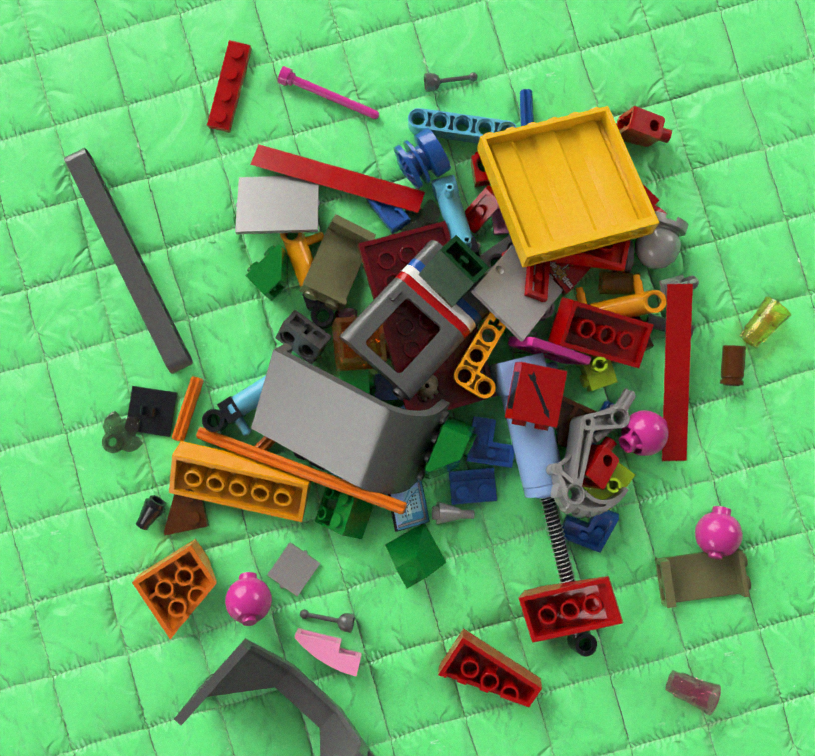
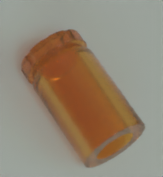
(616, 283)

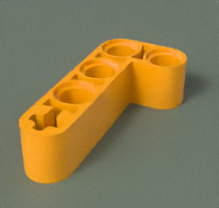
(473, 367)

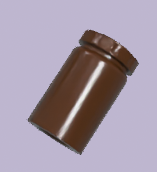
(733, 365)

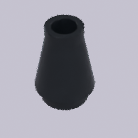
(151, 510)

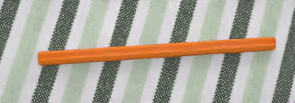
(301, 470)

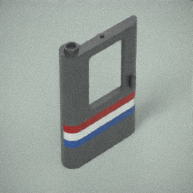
(453, 322)

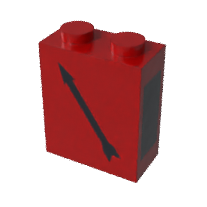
(535, 395)

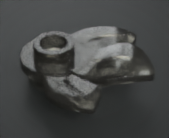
(428, 215)
(123, 431)

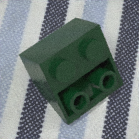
(454, 271)

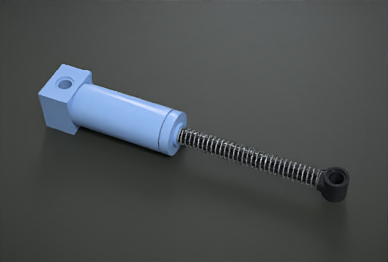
(533, 453)

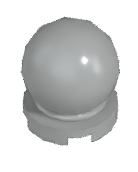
(663, 245)

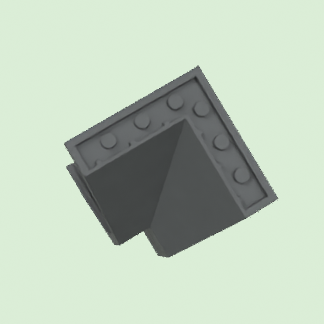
(256, 668)

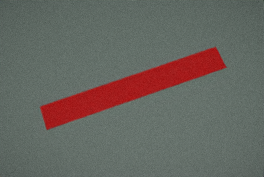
(338, 178)
(677, 370)

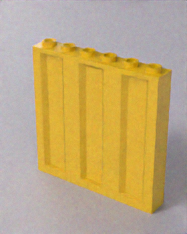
(566, 185)

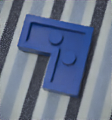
(484, 449)
(592, 533)

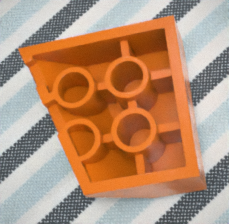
(176, 585)

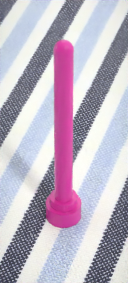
(288, 77)

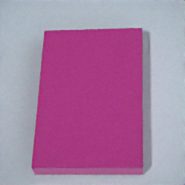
(550, 350)

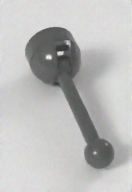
(432, 80)
(345, 621)

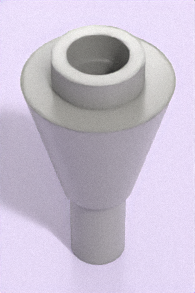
(445, 513)

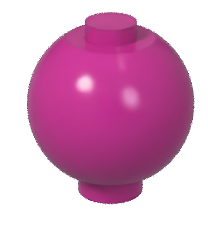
(644, 434)
(718, 533)
(248, 599)

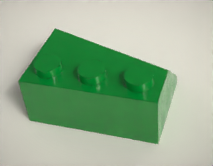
(453, 441)

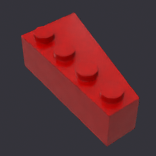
(484, 667)

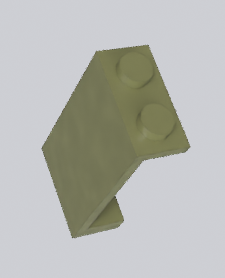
(335, 263)
(701, 577)

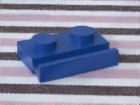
(472, 486)

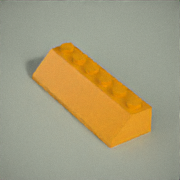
(237, 482)

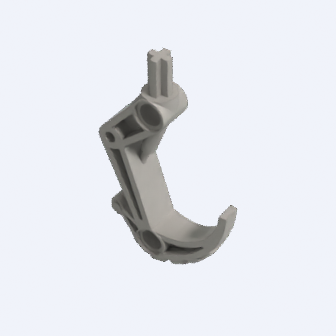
(579, 441)

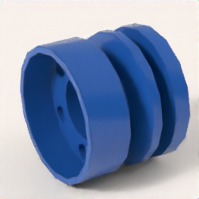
(422, 158)

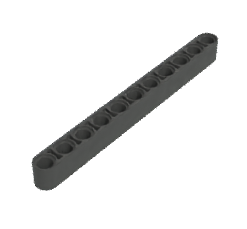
(128, 260)

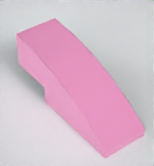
(328, 651)

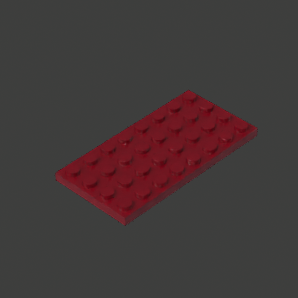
(408, 328)

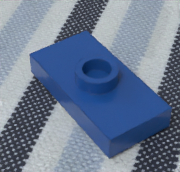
(392, 216)

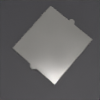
(293, 569)

